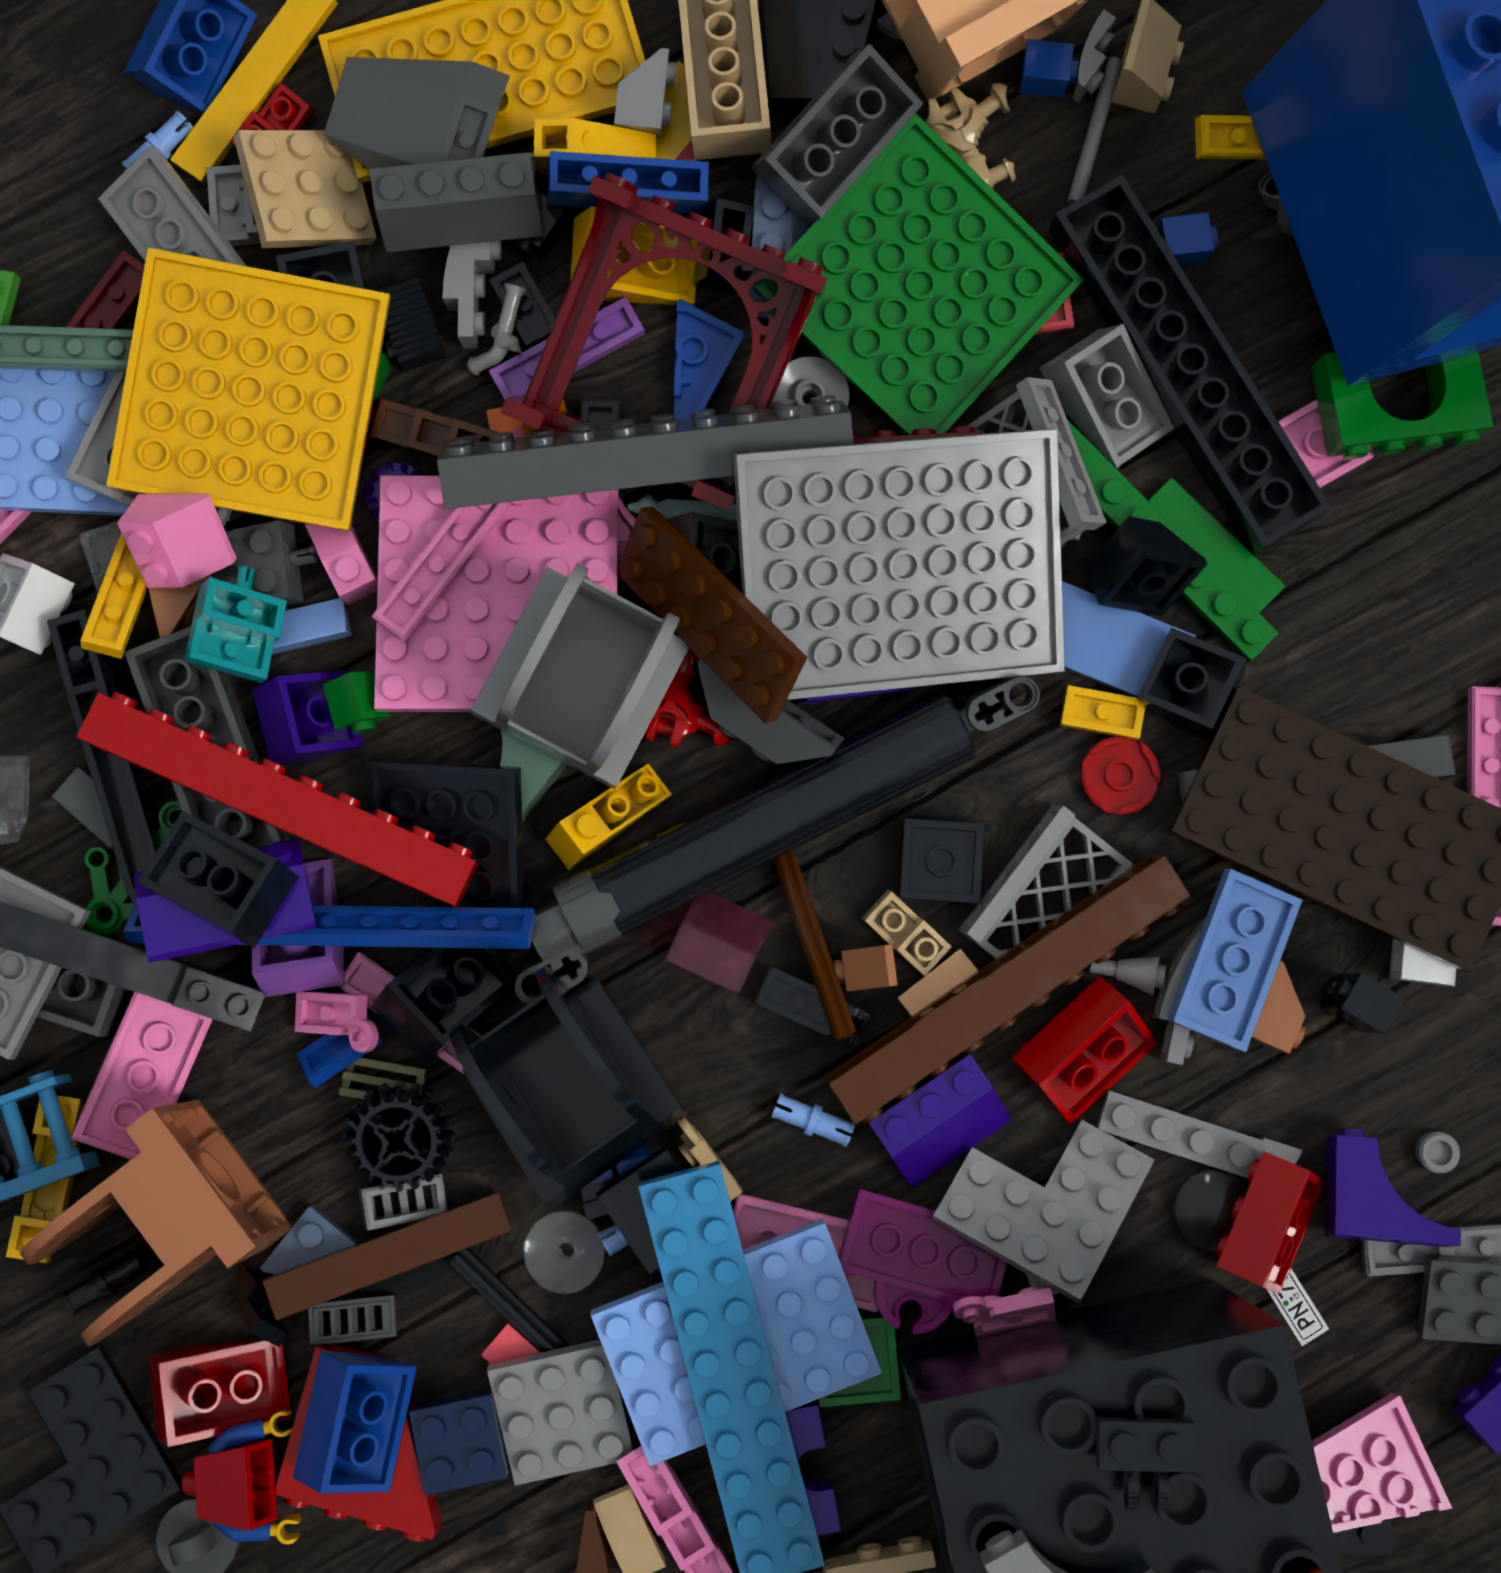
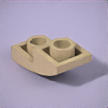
(906, 932)
(629, 1532)

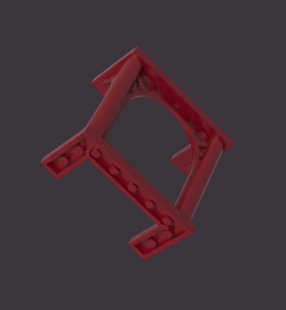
(614, 219)

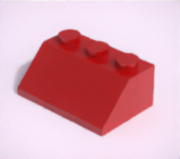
(1085, 1049)
(1270, 1222)

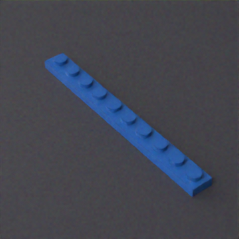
(400, 927)

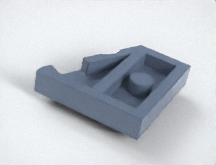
(308, 1240)

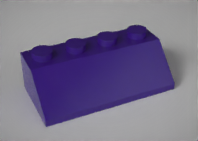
(176, 932)

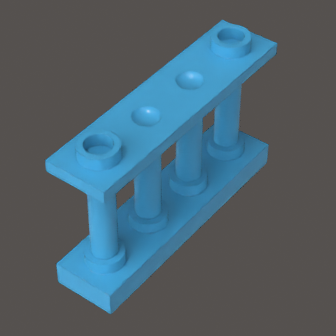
(68, 1159)

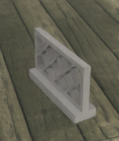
(1046, 412)
(1026, 867)

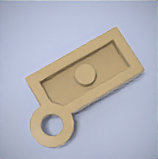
(698, 1151)

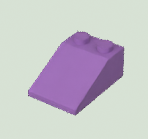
(302, 968)

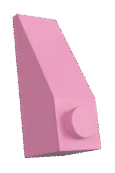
(345, 562)

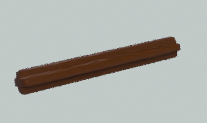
(814, 946)

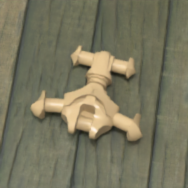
(961, 126)

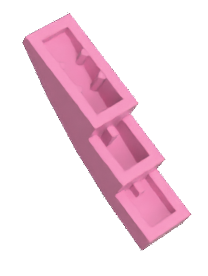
(673, 1515)

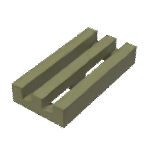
(349, 1076)

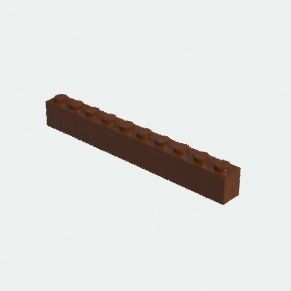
(1006, 987)

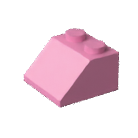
(175, 538)

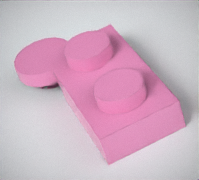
(336, 1015)
(1005, 1313)

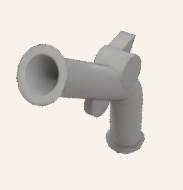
(501, 333)

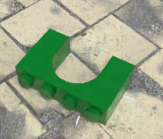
(1358, 425)

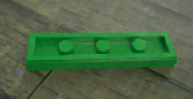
(1217, 545)

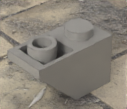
(642, 95)

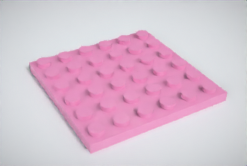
(472, 620)

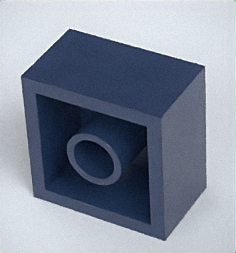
(459, 1441)

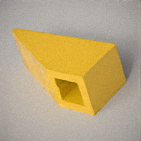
(588, 137)
(607, 816)

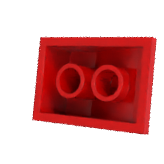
(216, 1387)

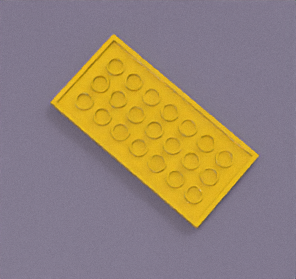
(557, 52)

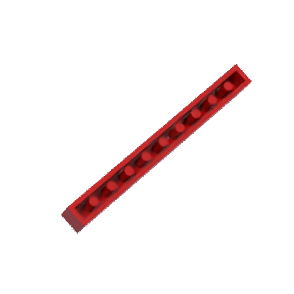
(277, 799)

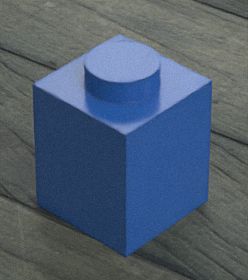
(1047, 68)
(1189, 237)

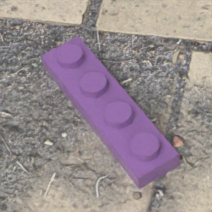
(611, 330)

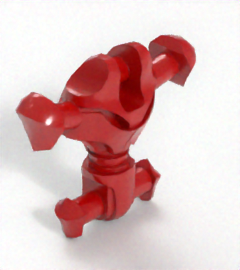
(680, 712)

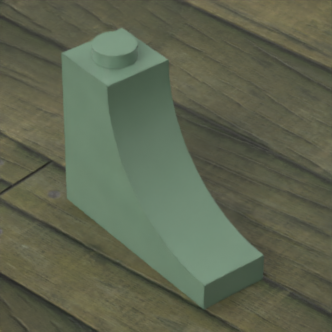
(537, 769)

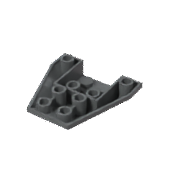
(414, 110)

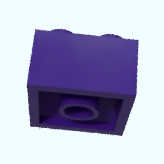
(299, 720)

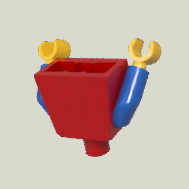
(238, 1483)

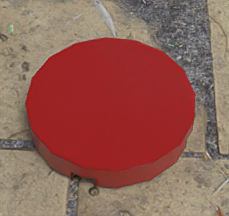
(1119, 775)

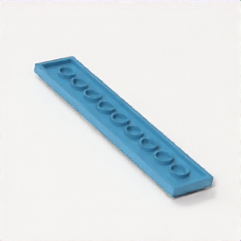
(730, 1371)

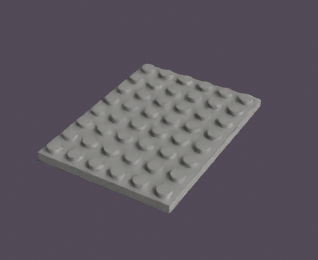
(907, 558)

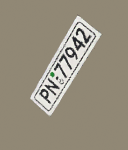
(1299, 1310)

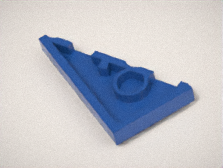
(703, 356)

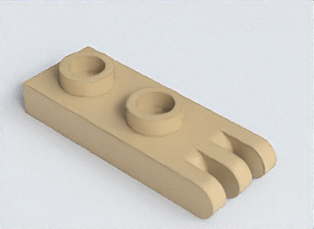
(907, 1556)

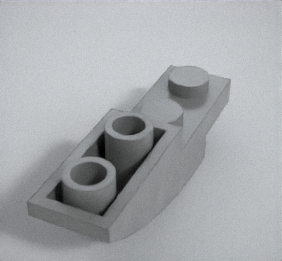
(466, 283)
(1177, 1040)

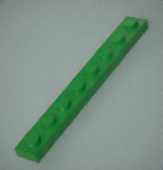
(1209, 592)

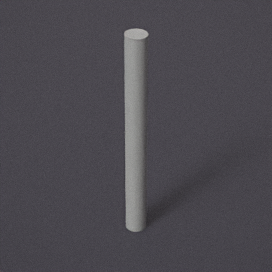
(1095, 130)

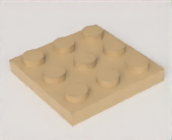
(303, 189)

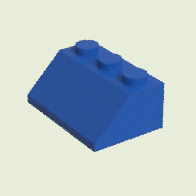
(190, 49)
(354, 1423)

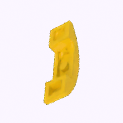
(48, 1202)

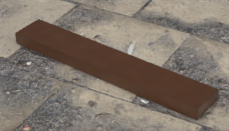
(386, 1255)

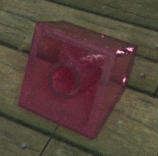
(719, 941)

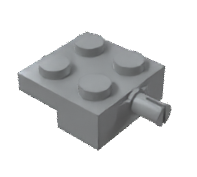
(231, 205)

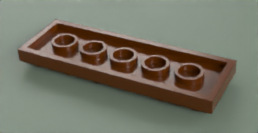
(713, 615)

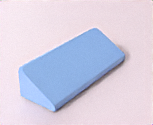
(313, 625)

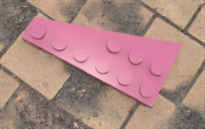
(1376, 1468)

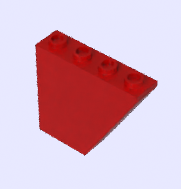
(401, 1508)

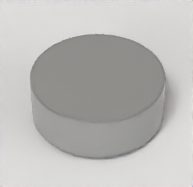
(1437, 1152)

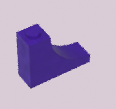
(1365, 1204)

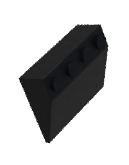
(808, 44)

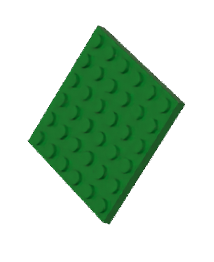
(925, 282)

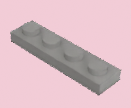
(1178, 1134)

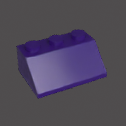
(940, 1120)

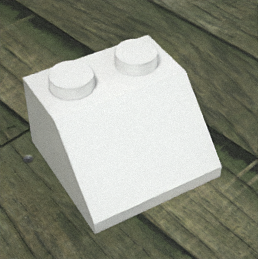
(28, 600)

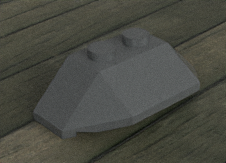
(789, 739)

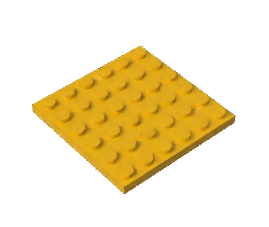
(248, 389)

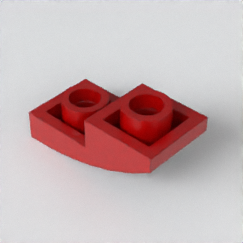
(281, 112)

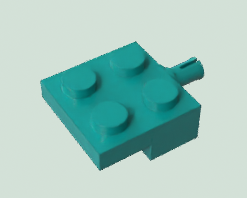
(235, 627)

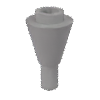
(1137, 972)

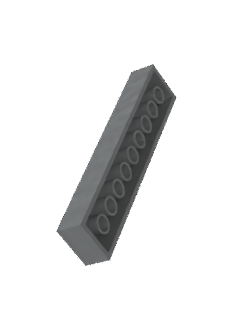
(630, 452)

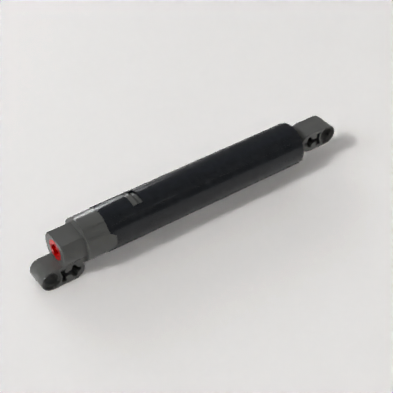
(761, 825)

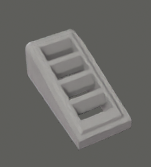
(368, 1207)

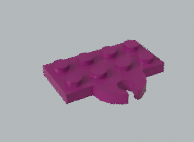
(914, 1260)

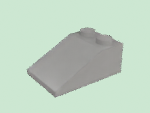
(1109, 394)

